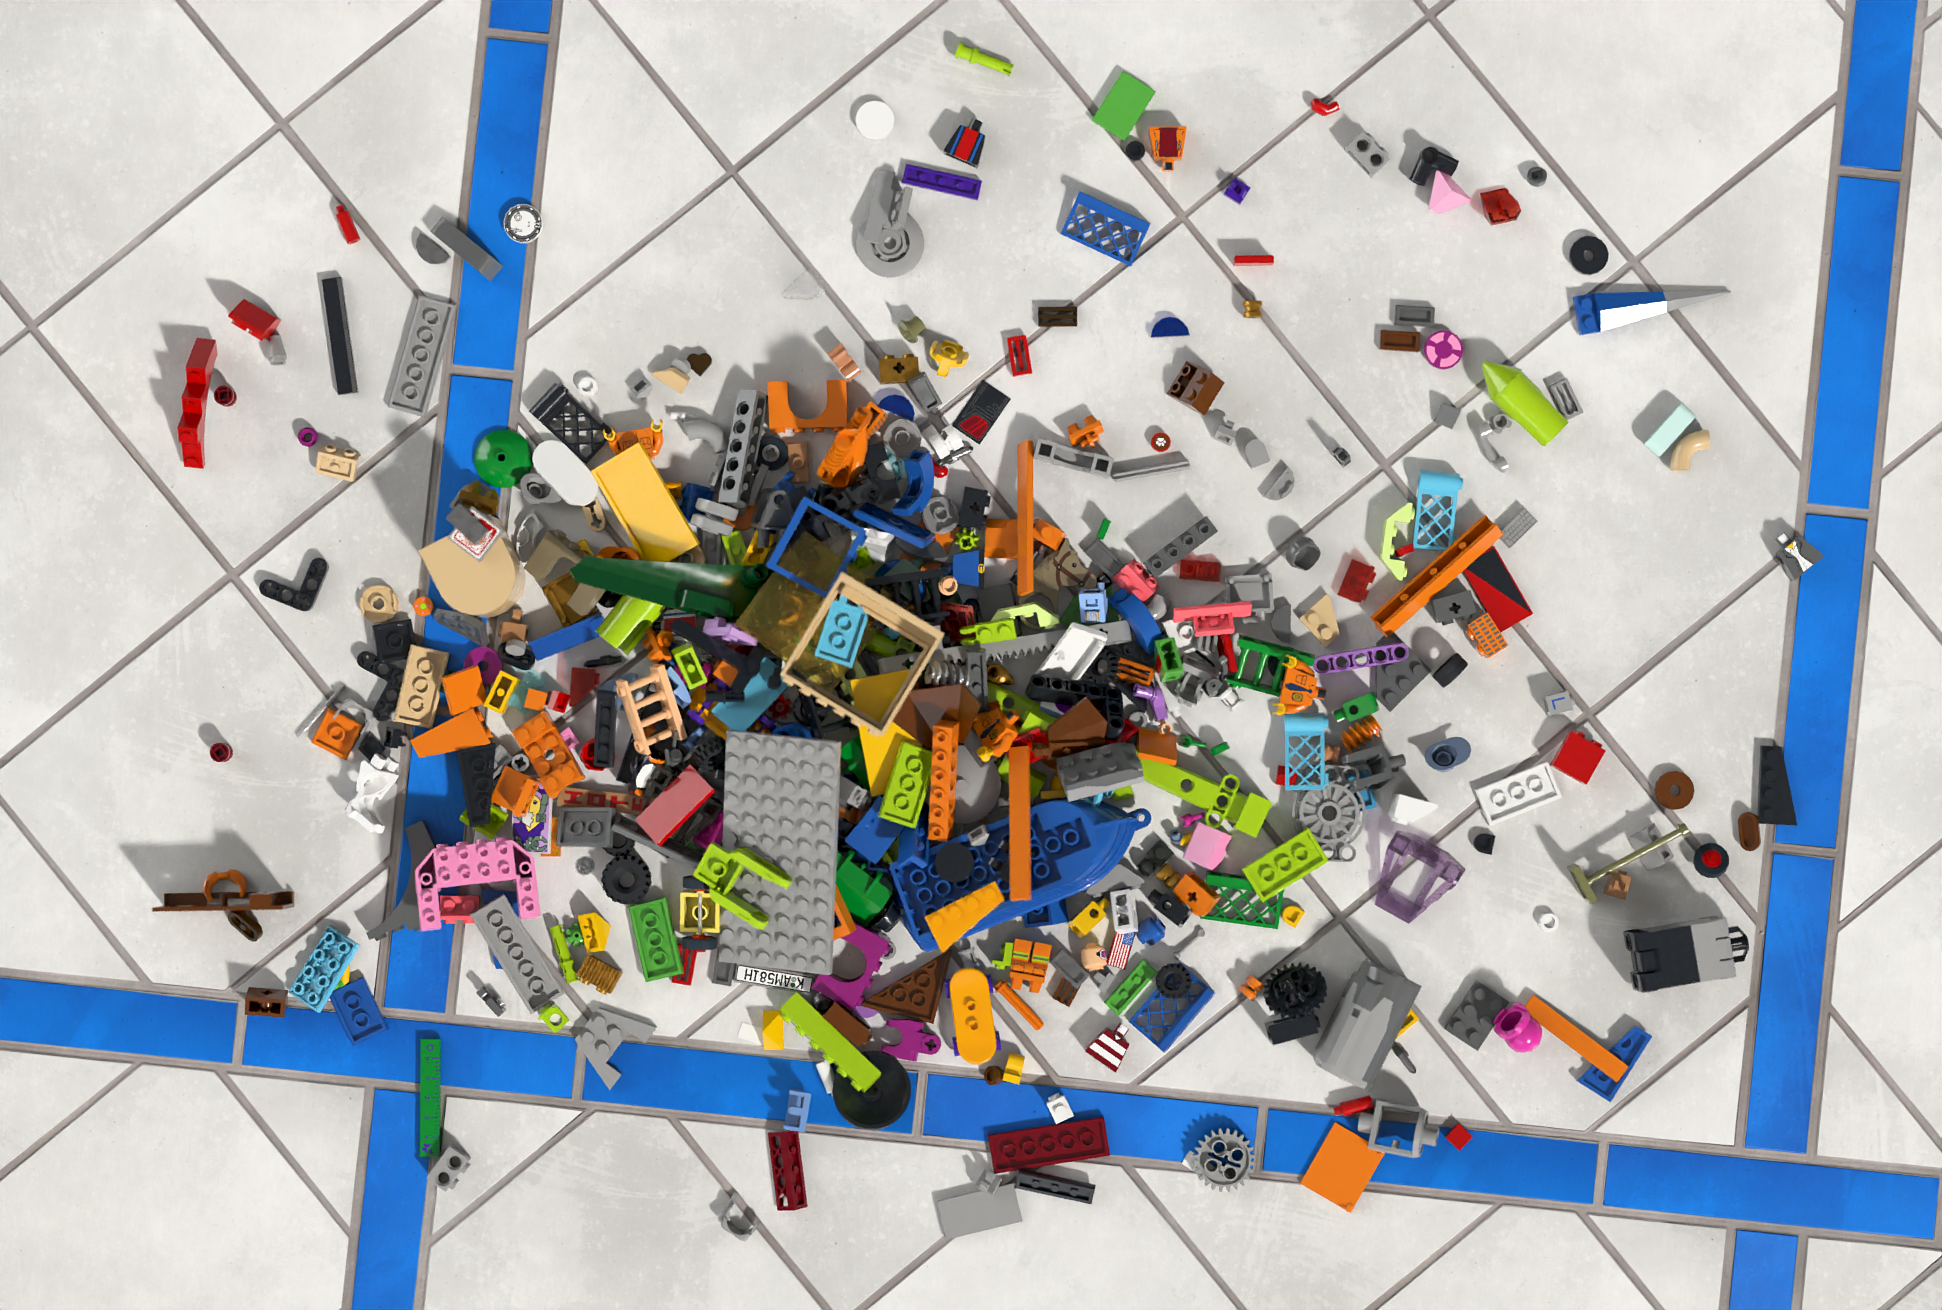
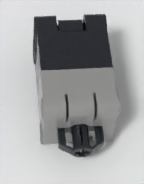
(1684, 953)

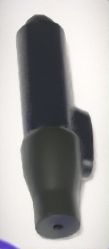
(604, 660)

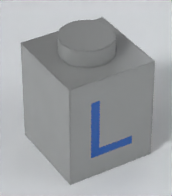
(1558, 703)

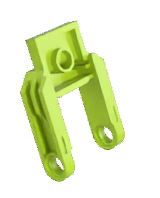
(721, 871)

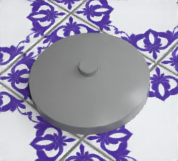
(975, 788)

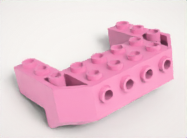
(475, 865)

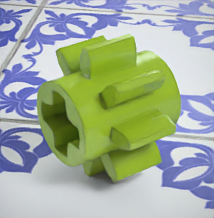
(964, 535)

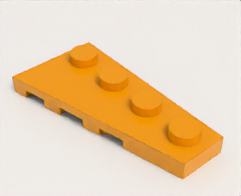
(958, 917)

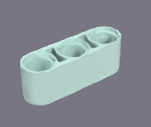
(1669, 429)

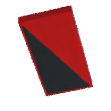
(1497, 590)

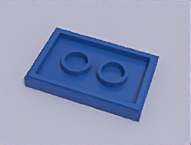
(358, 1011)

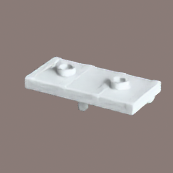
(1073, 652)

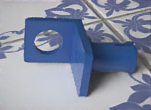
(870, 865)

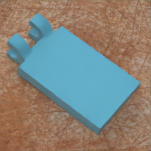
(842, 632)

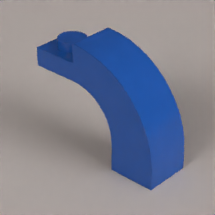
(920, 483)
(1138, 617)

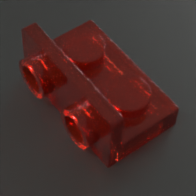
(1356, 581)

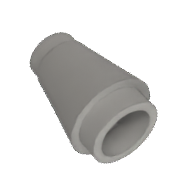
(276, 351)

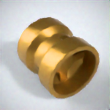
(1167, 871)

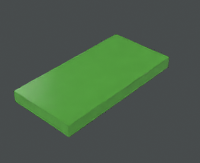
(656, 939)

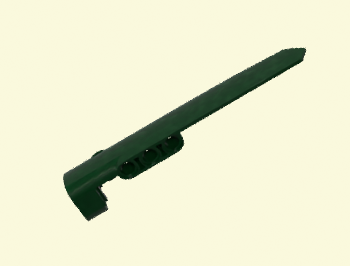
(688, 587)

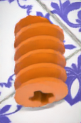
(1360, 733)

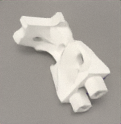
(373, 782)

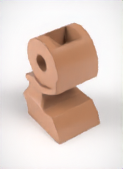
(844, 362)

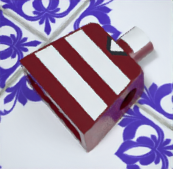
(1109, 1047)

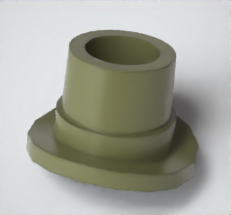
(911, 328)

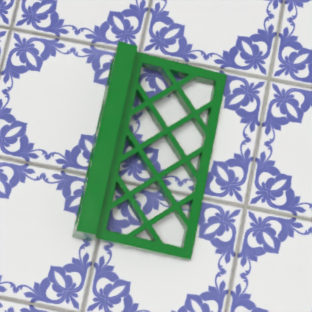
(1240, 882)

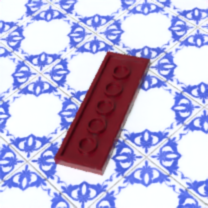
(1049, 1145)

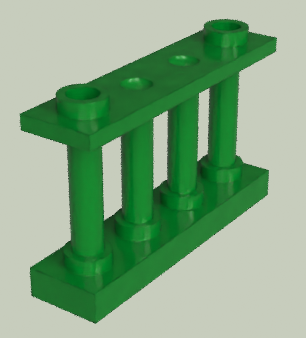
(1265, 650)

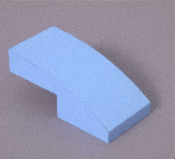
(680, 691)

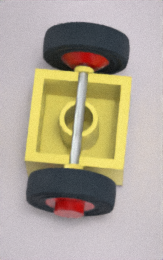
(698, 915)

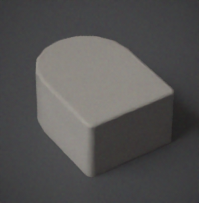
(1256, 453)

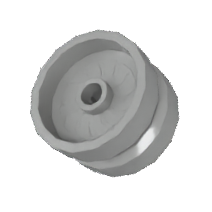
(714, 516)

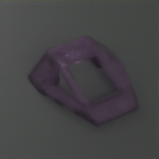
(1444, 866)

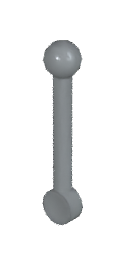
(1200, 933)

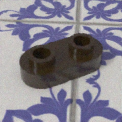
(245, 925)

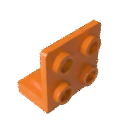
(515, 791)

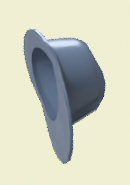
(1448, 754)

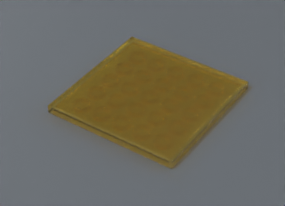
(786, 609)

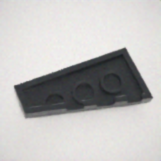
(477, 780)
(1774, 792)

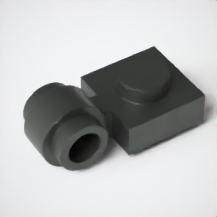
(1158, 853)

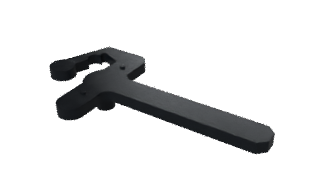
(747, 666)

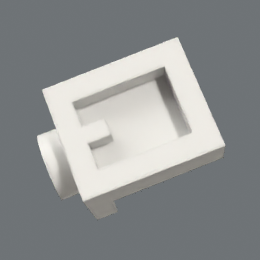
(1059, 1108)

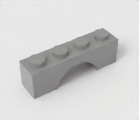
(1073, 459)

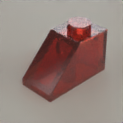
(582, 684)

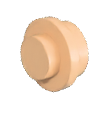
(947, 585)

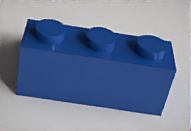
(1048, 915)

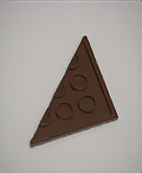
(914, 994)

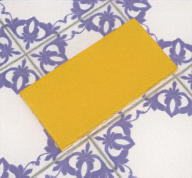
(645, 505)
(873, 697)

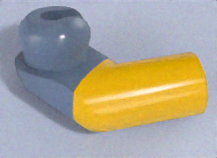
(1180, 838)

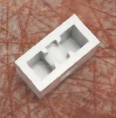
(1124, 911)

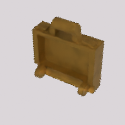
(559, 594)

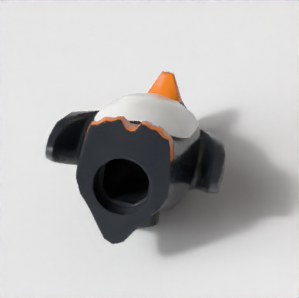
(641, 769)

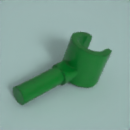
(1189, 742)

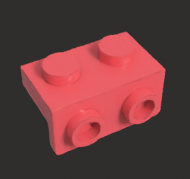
(1136, 580)

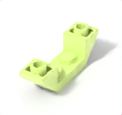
(1395, 567)
(1045, 616)

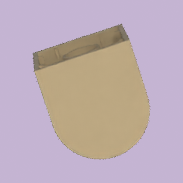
(475, 586)

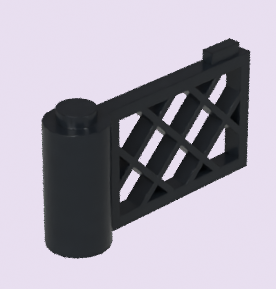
(550, 406)

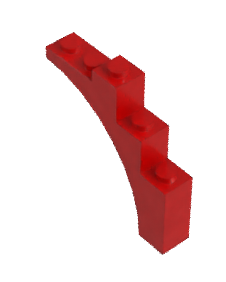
(194, 401)

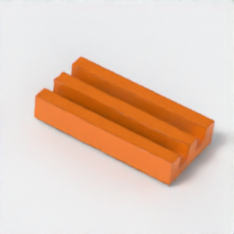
(1149, 678)

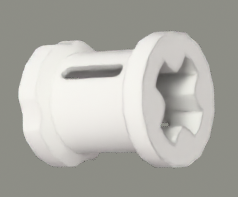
(1231, 699)

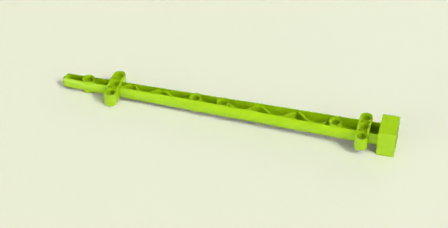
(1242, 810)

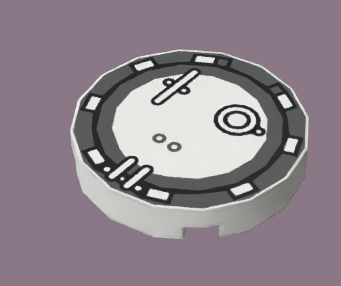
(523, 223)

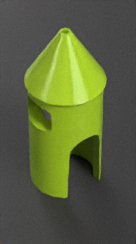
(1523, 401)
(628, 622)

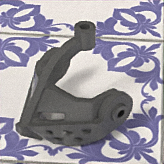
(1214, 684)

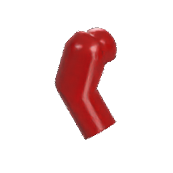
(1322, 108)

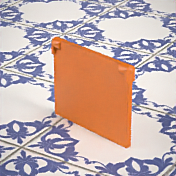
(1342, 1167)

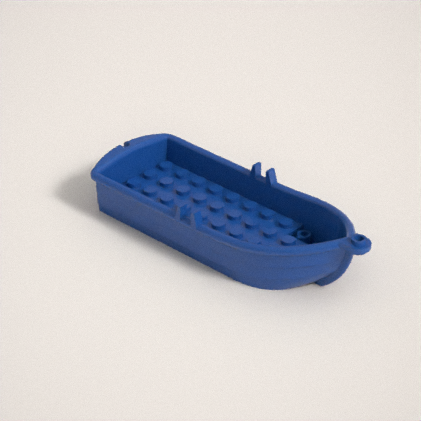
(1073, 852)

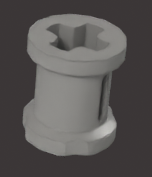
(516, 766)
(968, 957)

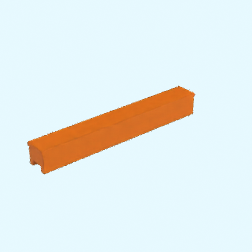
(1436, 576)

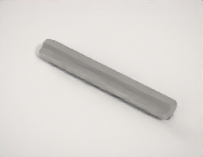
(1151, 470)

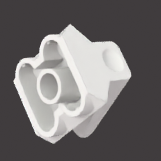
(877, 542)

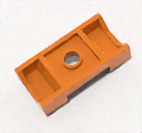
(538, 738)

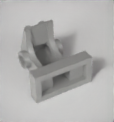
(1186, 692)

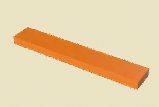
(1576, 1039)

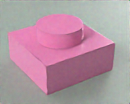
(570, 738)

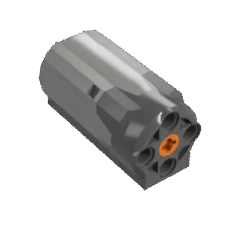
(1365, 1024)

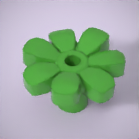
(573, 938)

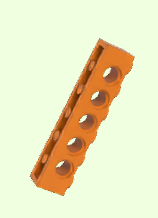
(943, 780)

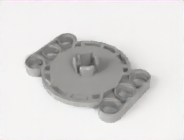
(1335, 831)

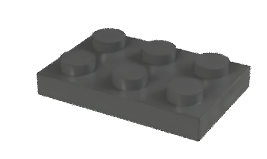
(585, 827)
(1476, 1015)

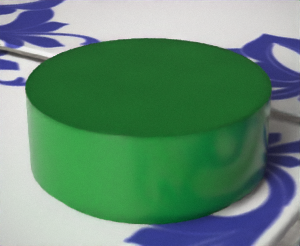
(1219, 748)

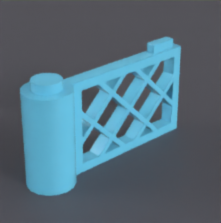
(1436, 484)
(1300, 726)

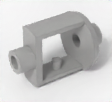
(1423, 1134)

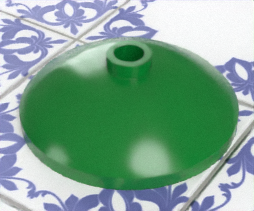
(517, 458)

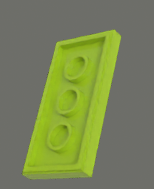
(907, 785)
(1285, 865)

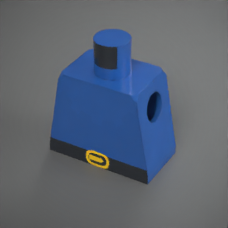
(967, 568)

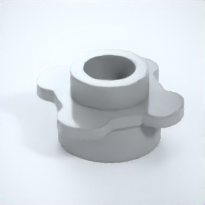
(1505, 422)

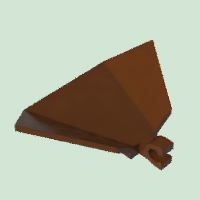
(935, 703)
(1072, 733)

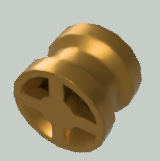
(1252, 309)

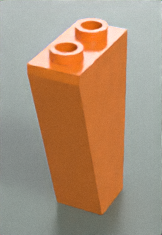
(455, 734)

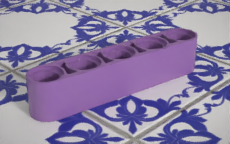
(1353, 664)

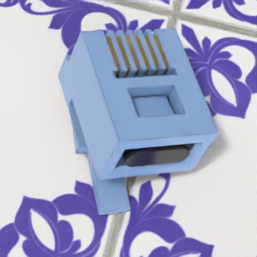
(1094, 604)

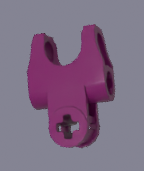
(912, 1040)

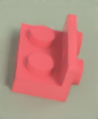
(458, 908)

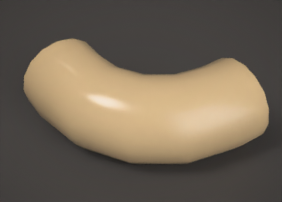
(1687, 447)

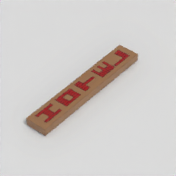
(593, 798)

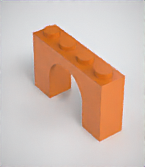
(833, 417)

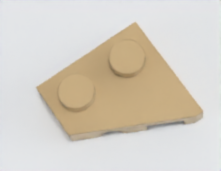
(1322, 621)

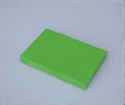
(1123, 106)

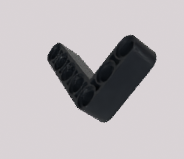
(1069, 692)

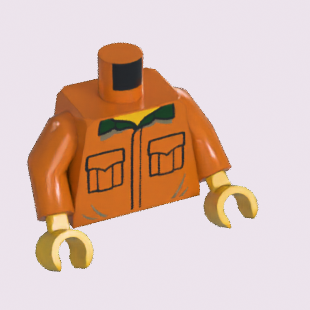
(649, 437)

